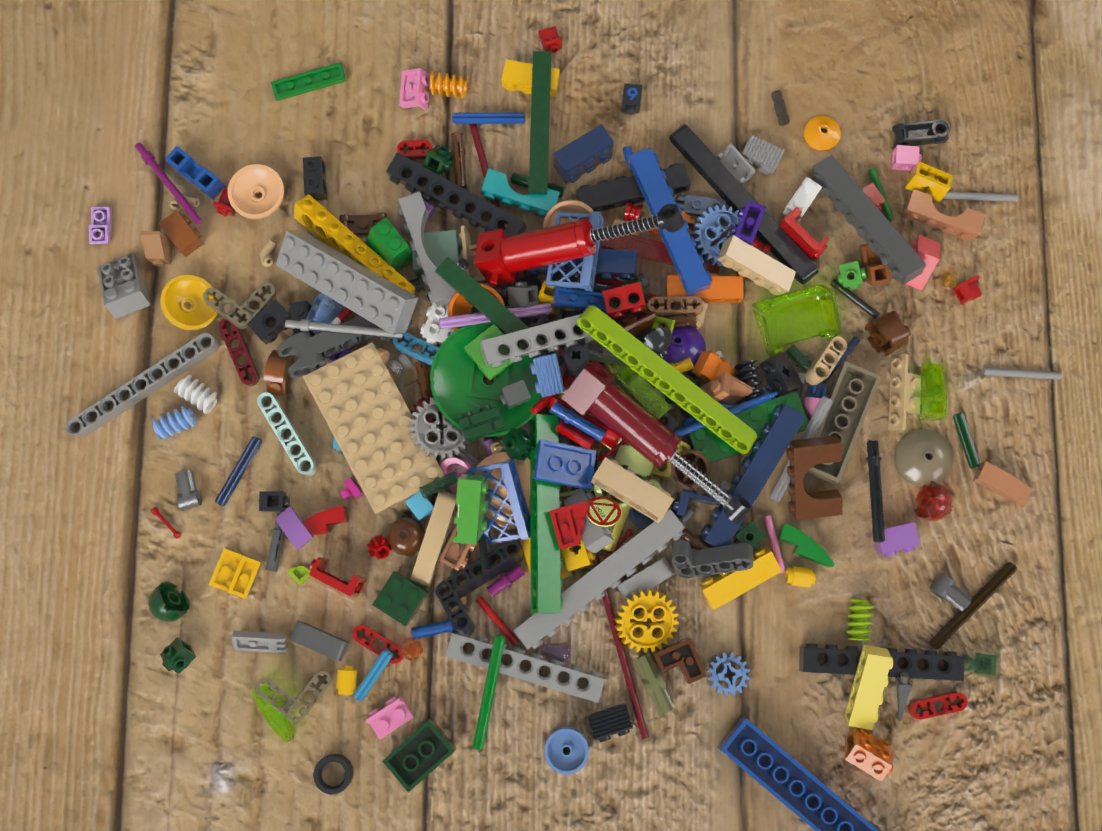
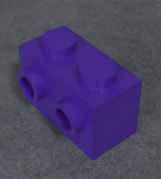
(750, 221)

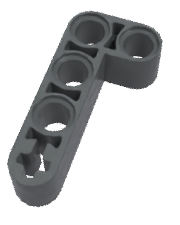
(710, 560)

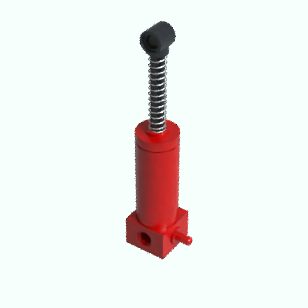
(502, 256)

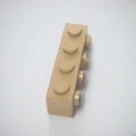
(756, 266)
(632, 490)

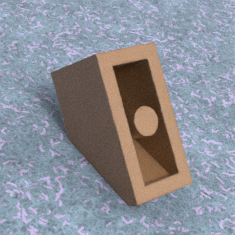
(157, 247)

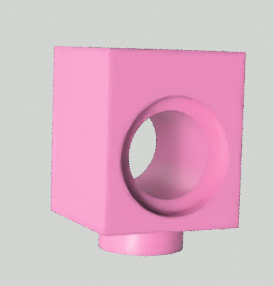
(905, 157)

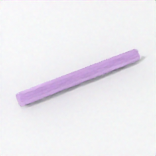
(478, 318)

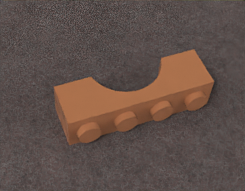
(921, 208)

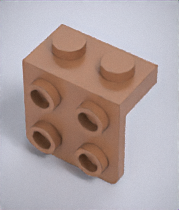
(726, 389)

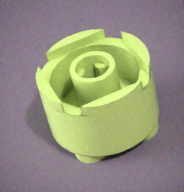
(633, 460)

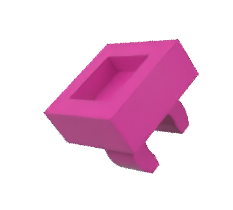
(352, 489)

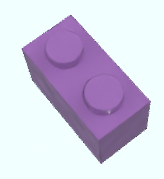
(898, 538)

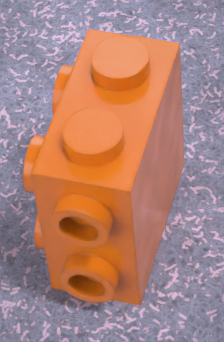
(869, 753)

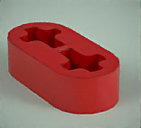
(414, 148)

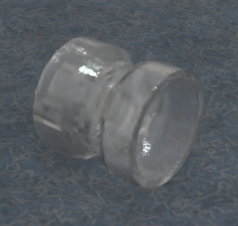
(397, 367)

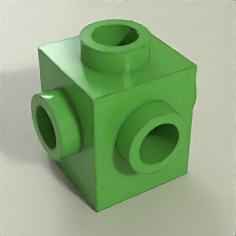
(845, 272)

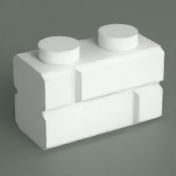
(803, 197)

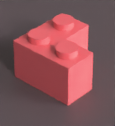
(930, 253)

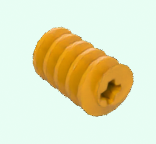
(447, 85)

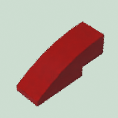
(320, 522)

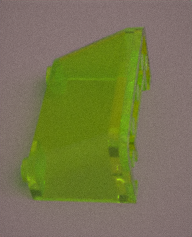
(797, 317)

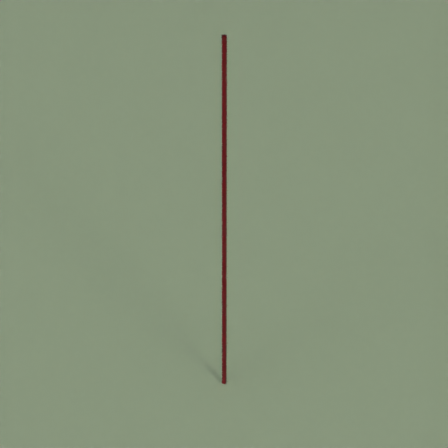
(606, 599)

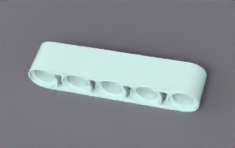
(279, 429)

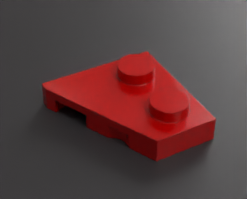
(569, 524)

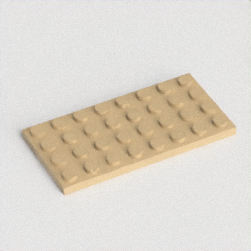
(372, 427)

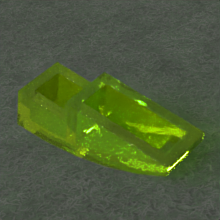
(275, 719)

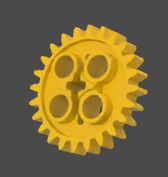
(644, 638)

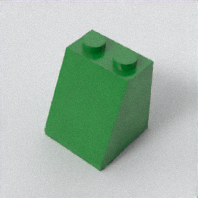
(389, 245)

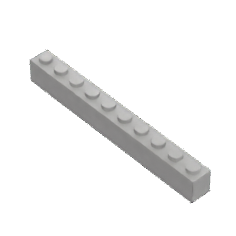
(600, 578)

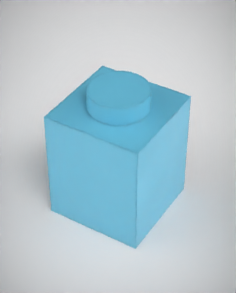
(419, 506)

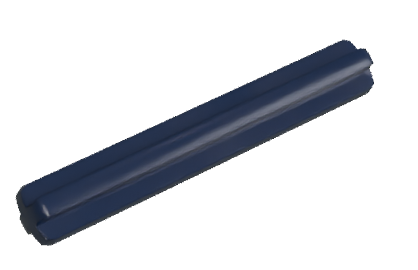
(238, 471)

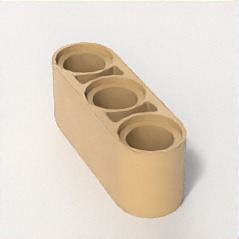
(825, 361)

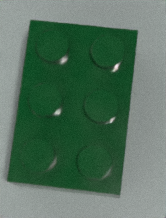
(419, 755)

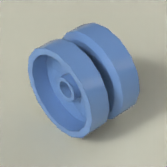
(575, 758)

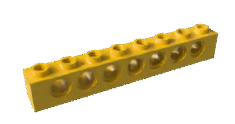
(339, 237)

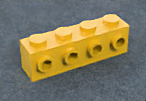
(727, 586)

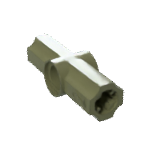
(654, 683)

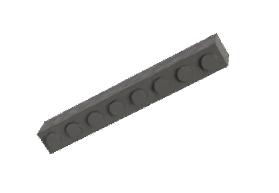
(868, 220)

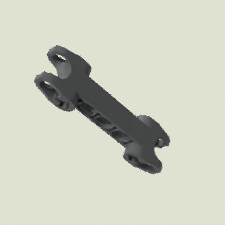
(321, 346)

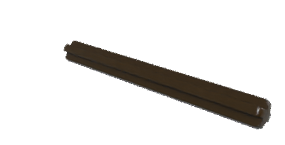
(976, 602)

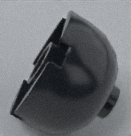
(658, 339)

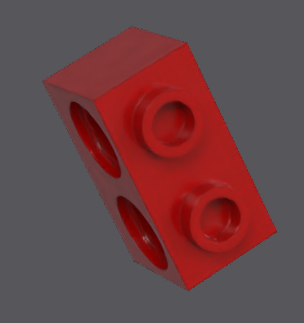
(623, 294)

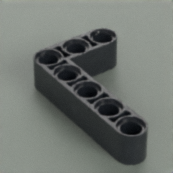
(473, 582)

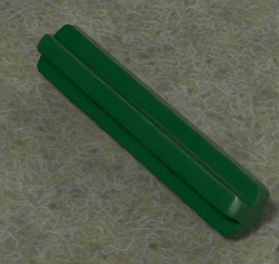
(523, 180)
(966, 440)

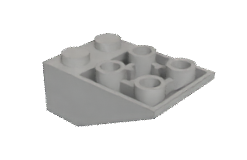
(123, 286)

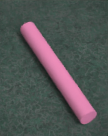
(774, 542)

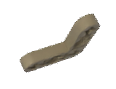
(244, 310)
(290, 702)

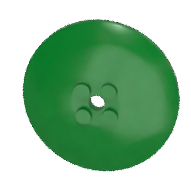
(460, 387)

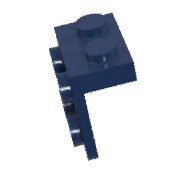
(680, 503)

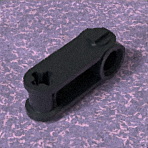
(921, 132)

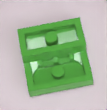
(474, 351)

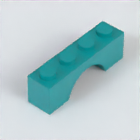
(497, 188)

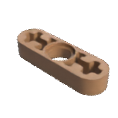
(689, 300)

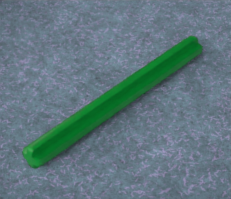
(489, 691)

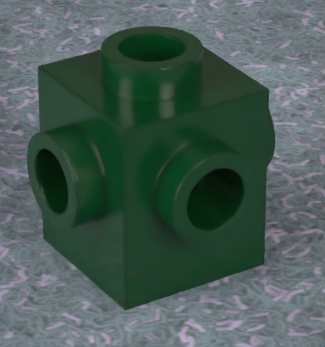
(438, 159)
(518, 444)
(754, 533)
(177, 656)

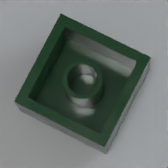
(400, 598)

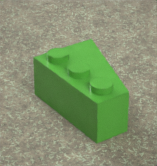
(471, 508)

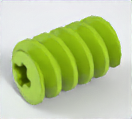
(860, 620)

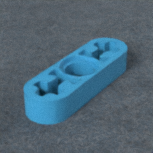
(413, 341)

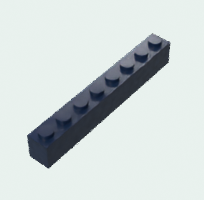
(755, 471)

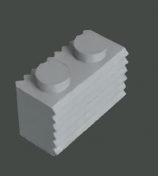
(762, 154)

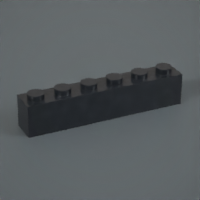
(625, 189)

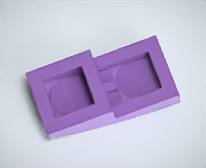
(294, 528)

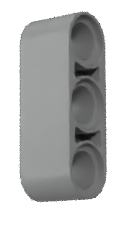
(646, 578)

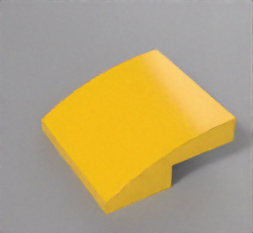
(234, 573)

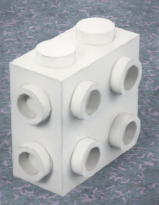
(431, 330)

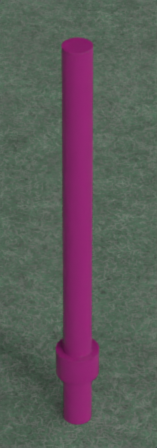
(149, 159)

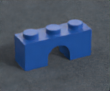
(193, 172)

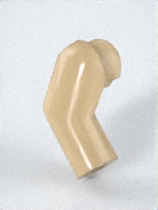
(175, 205)
(265, 254)

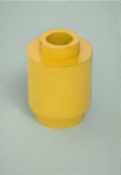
(800, 576)
(346, 680)

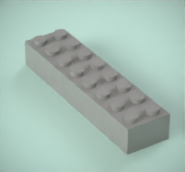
(346, 281)

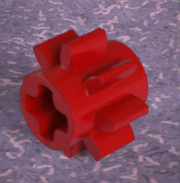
(379, 547)

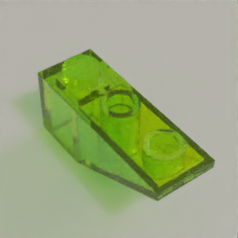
(643, 391)
(933, 393)

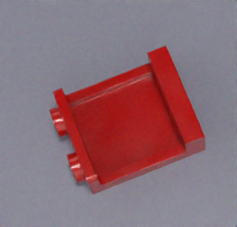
(801, 236)
(351, 589)

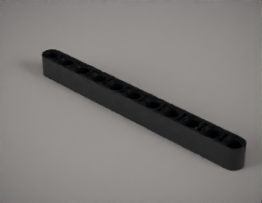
(737, 196)

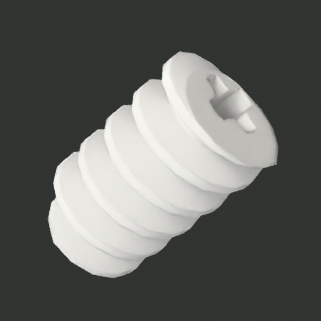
(196, 394)

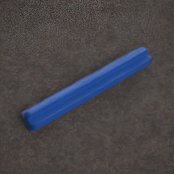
(489, 118)

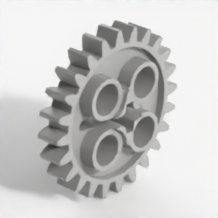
(423, 428)

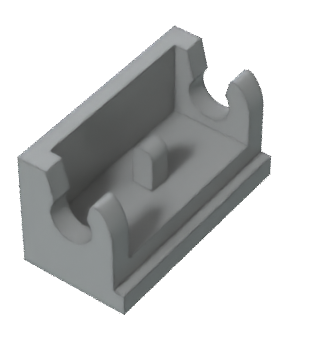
(736, 164)

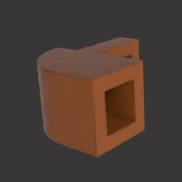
(875, 270)
(276, 373)

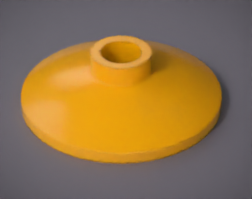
(818, 140)

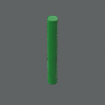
(885, 206)

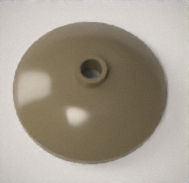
(911, 458)

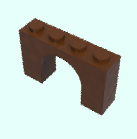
(803, 456)

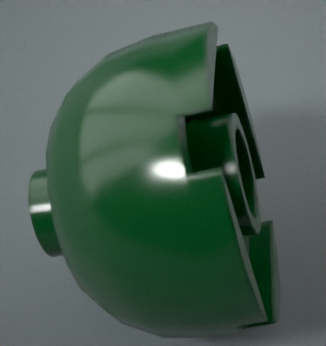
(167, 602)

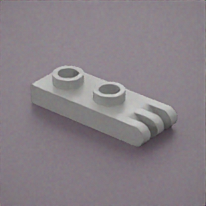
(259, 642)

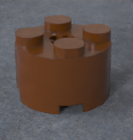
(887, 333)

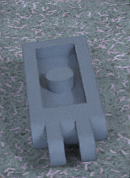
(695, 205)

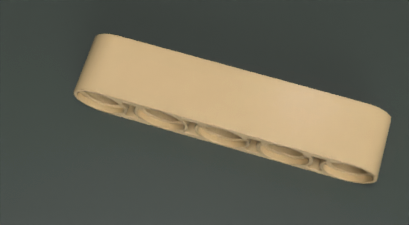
(434, 539)

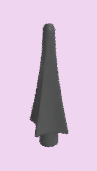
(903, 689)

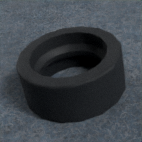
(317, 774)

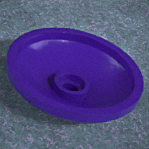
(691, 345)

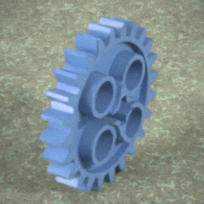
(710, 222)

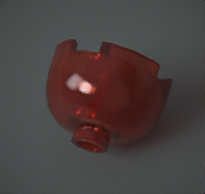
(933, 502)

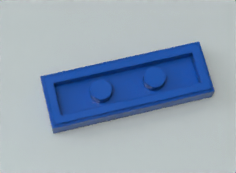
(578, 299)

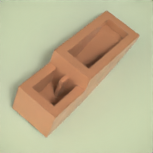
(1002, 483)

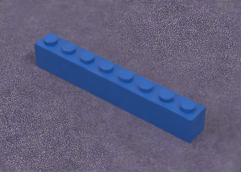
(679, 243)

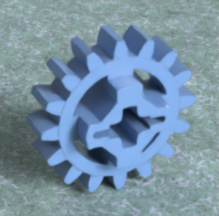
(725, 662)

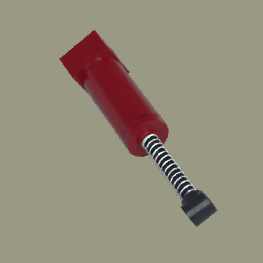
(598, 394)

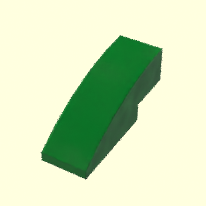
(804, 545)

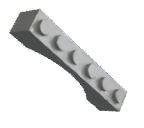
(416, 215)

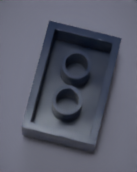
(583, 154)

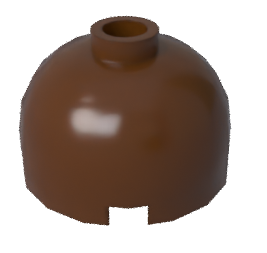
(699, 461)
(405, 536)

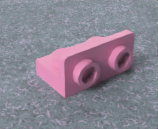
(414, 89)
(390, 717)

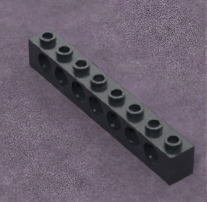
(401, 165)
(952, 669)

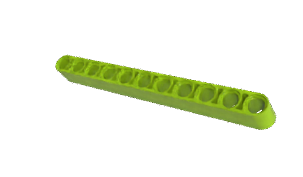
(667, 379)

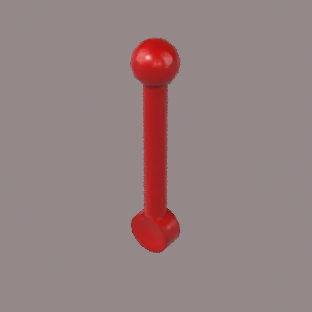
(602, 457)
(155, 511)
(628, 533)

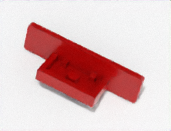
(577, 435)

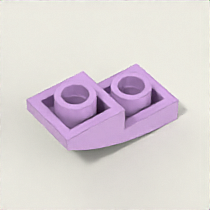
(101, 225)

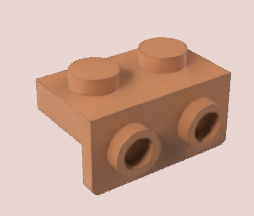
(456, 553)

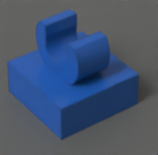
(817, 391)

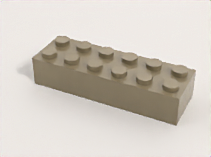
(851, 399)

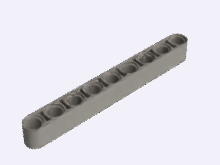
(134, 386)

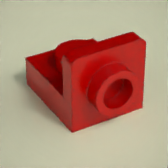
(550, 39)
(223, 205)

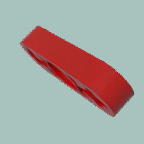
(369, 632)
(949, 697)

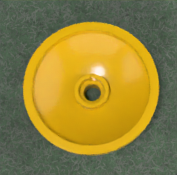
(187, 290)

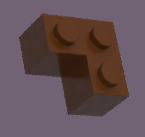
(682, 655)

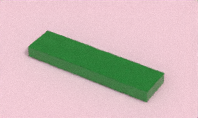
(308, 81)

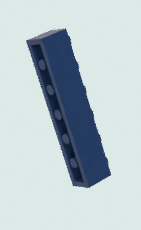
(609, 265)

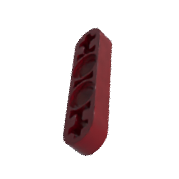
(235, 353)

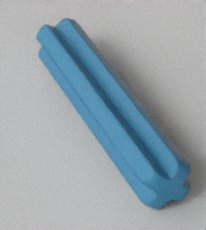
(373, 675)

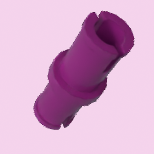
(505, 580)

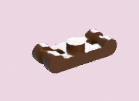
(362, 223)

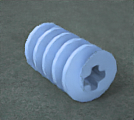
(174, 422)

